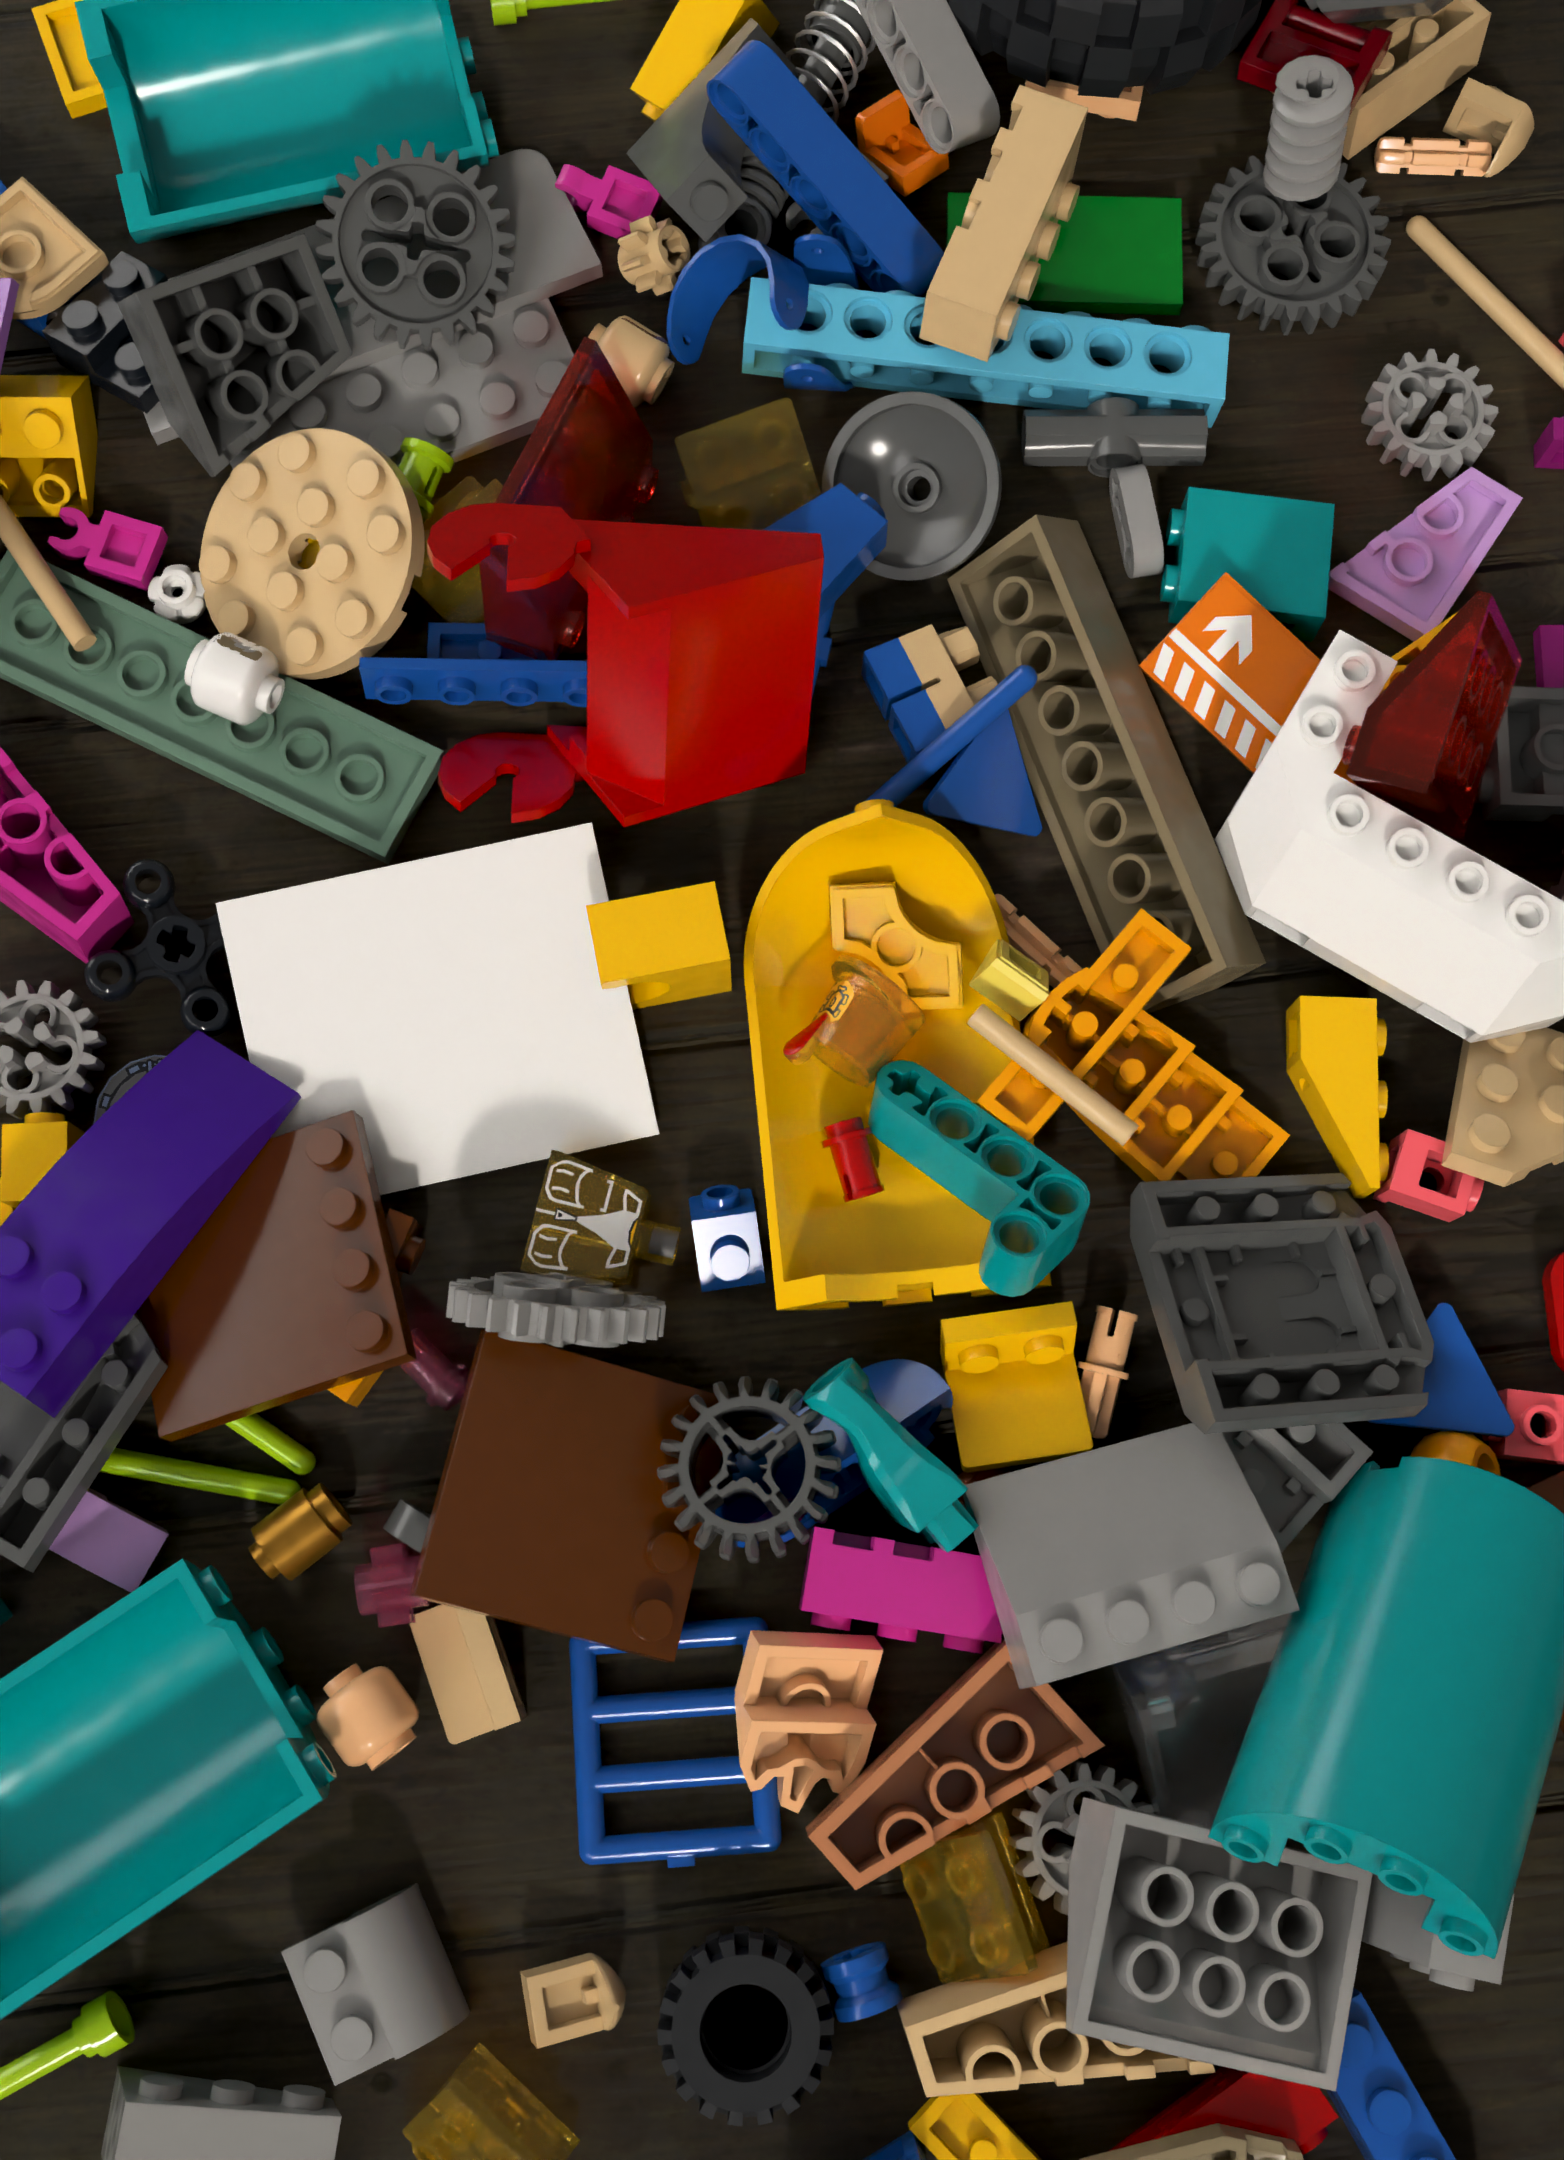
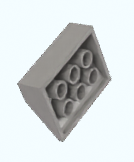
(1125, 1553)
(1210, 1951)

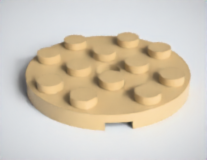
(368, 539)

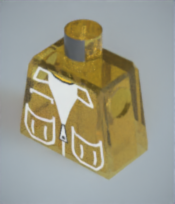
(594, 1225)

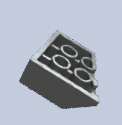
(236, 345)

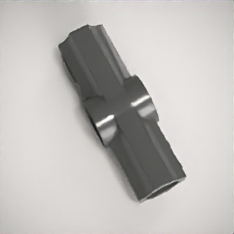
(1113, 435)

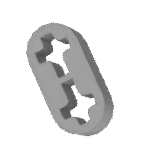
(1136, 521)

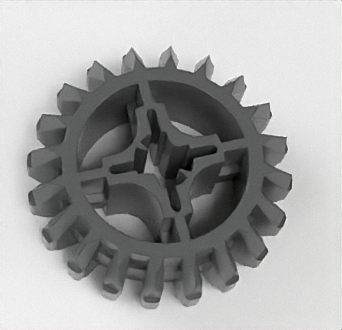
(725, 1490)

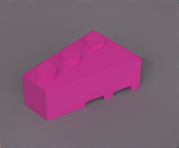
(899, 1589)

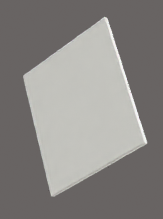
(445, 1008)

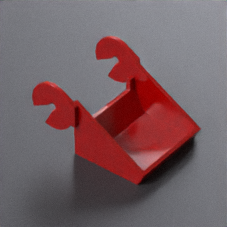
(690, 660)

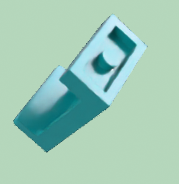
(1263, 542)

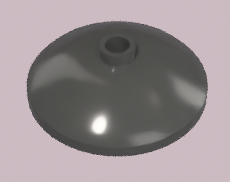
(910, 439)

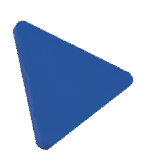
(988, 784)
(1457, 1384)

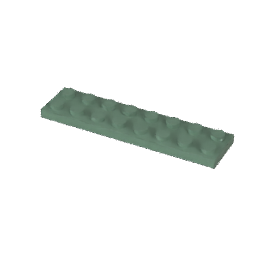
(303, 760)

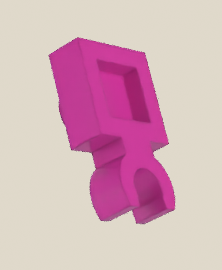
(115, 549)

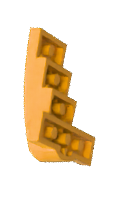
(1096, 1028)

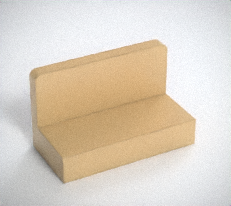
(467, 1672)

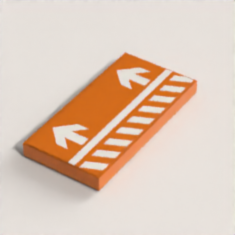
(1234, 670)

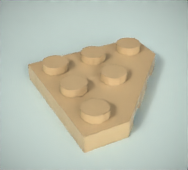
(1507, 1107)

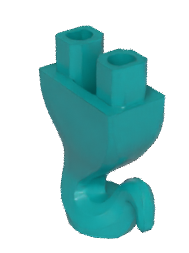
(899, 1470)

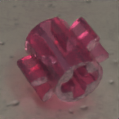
(386, 1585)

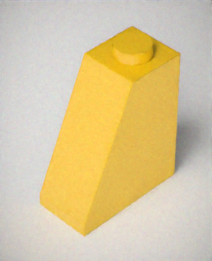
(689, 43)

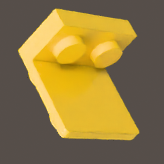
(1015, 1386)

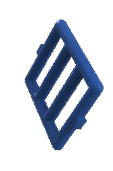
(595, 1779)

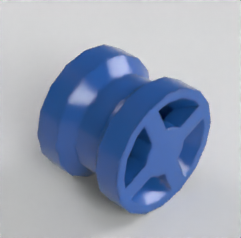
(861, 1982)

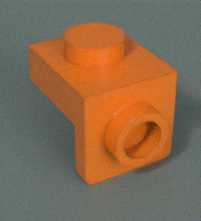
(898, 145)

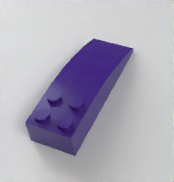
(124, 1210)

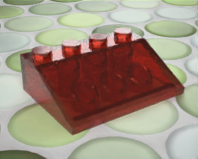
(592, 463)
(1439, 720)

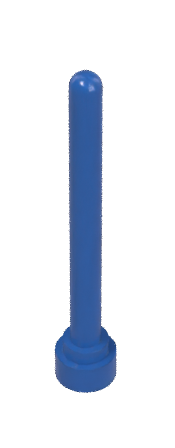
(957, 735)

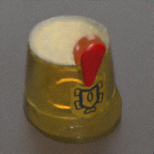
(858, 1023)

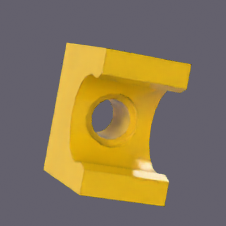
(662, 945)

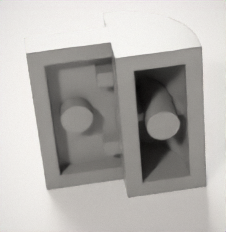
(1296, 1470)
(376, 1984)

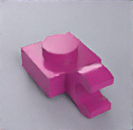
(610, 200)

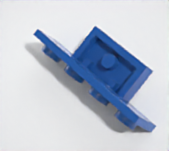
(468, 669)

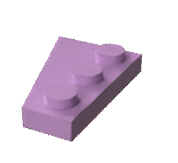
(1427, 558)

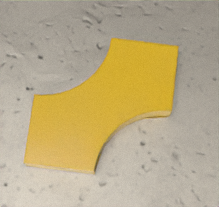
(874, 925)

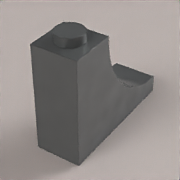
(694, 152)

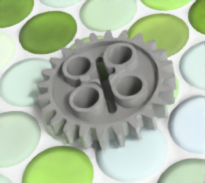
(555, 1309)

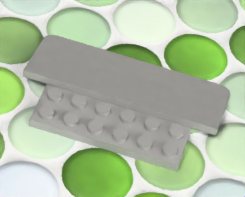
(487, 383)

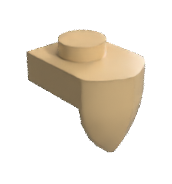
(1491, 115)
(571, 1999)

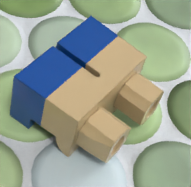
(920, 684)

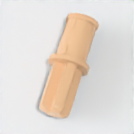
(1105, 1367)

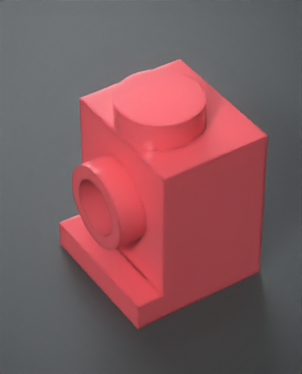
(1418, 1153)
(1523, 1443)

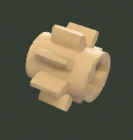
(653, 255)

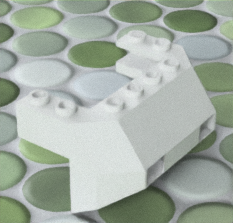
(1381, 886)

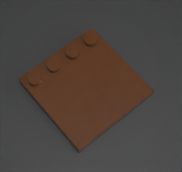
(280, 1286)
(559, 1502)

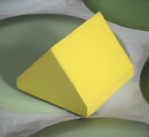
(1011, 980)

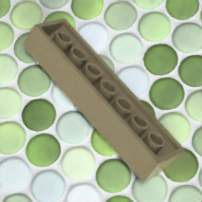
(1103, 754)

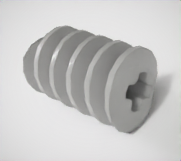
(1307, 128)

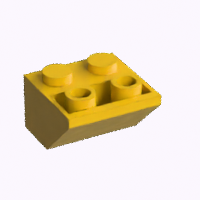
(47, 444)

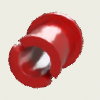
(853, 1158)

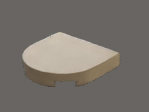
(43, 252)

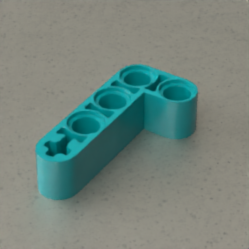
(1022, 1191)

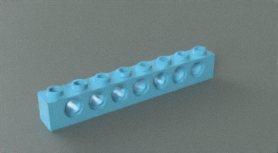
(1013, 371)

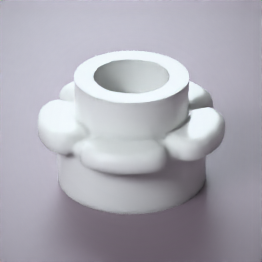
(178, 609)

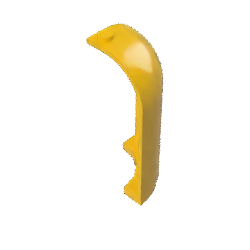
(916, 1230)

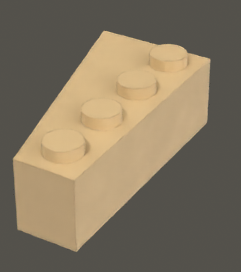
(1007, 227)
(1015, 2033)

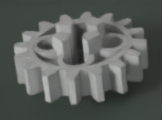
(1463, 415)
(65, 1030)
(1055, 1810)

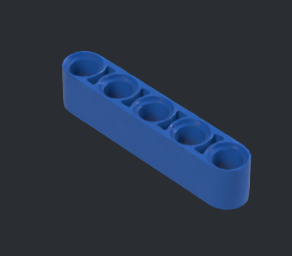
(823, 170)

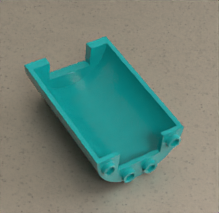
(267, 100)
(1413, 1694)
(140, 1770)

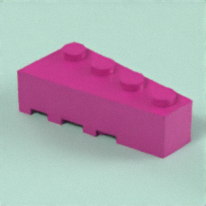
(51, 875)

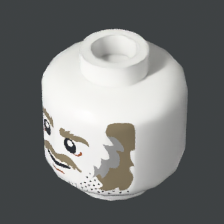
(234, 678)

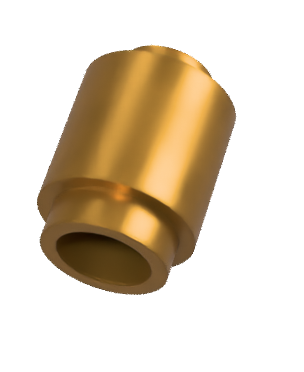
(299, 1532)

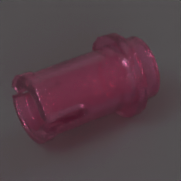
(436, 1373)

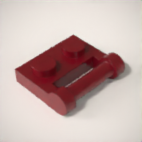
(1297, 32)

